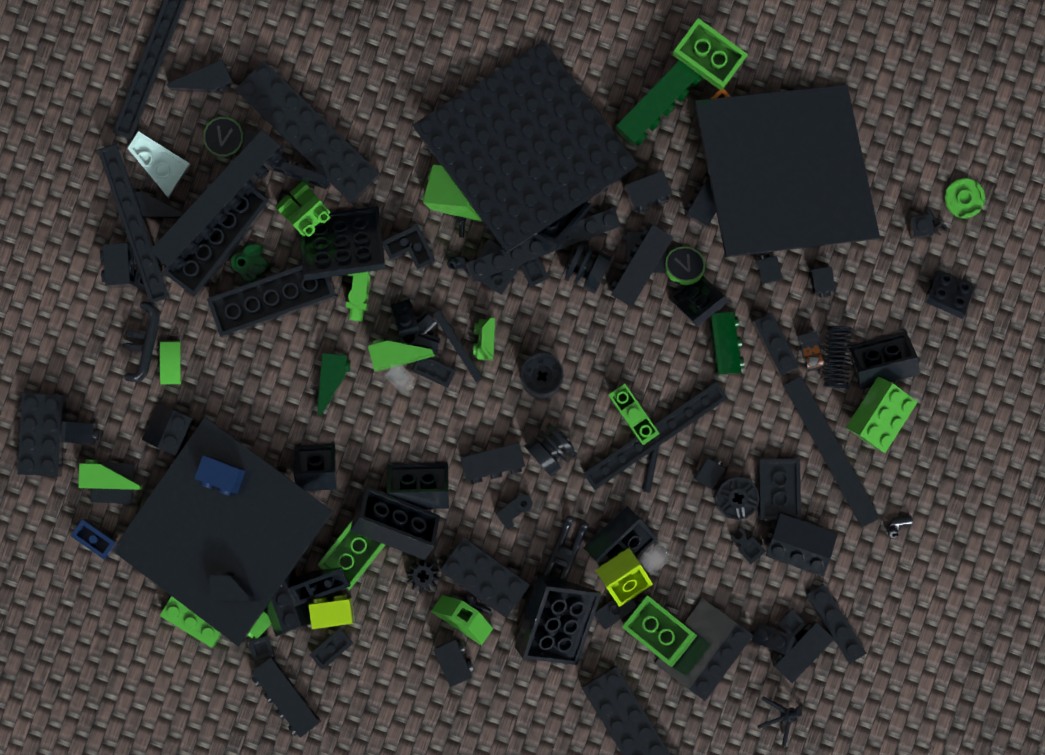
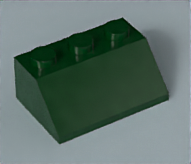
(726, 343)

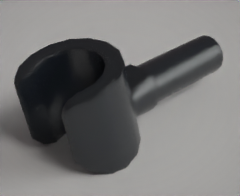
(937, 224)
(462, 226)
(472, 602)

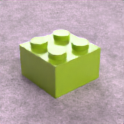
(624, 577)
(331, 612)

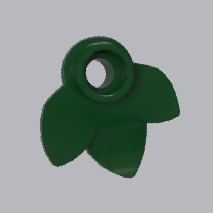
(253, 263)

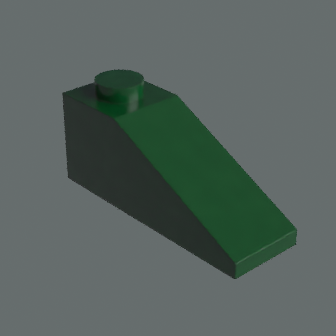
(332, 376)

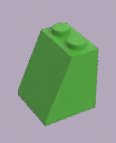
(445, 197)

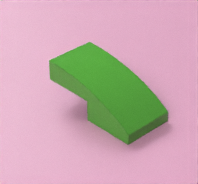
(170, 362)

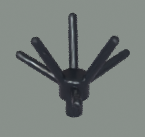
(787, 716)

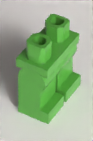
(308, 215)
(358, 295)

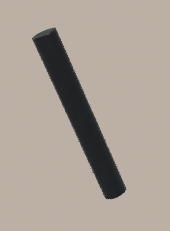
(650, 470)

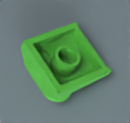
(486, 333)

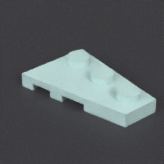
(159, 162)

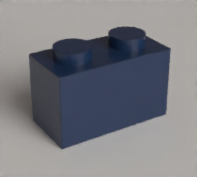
(219, 474)
(94, 538)

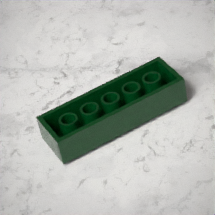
(658, 102)

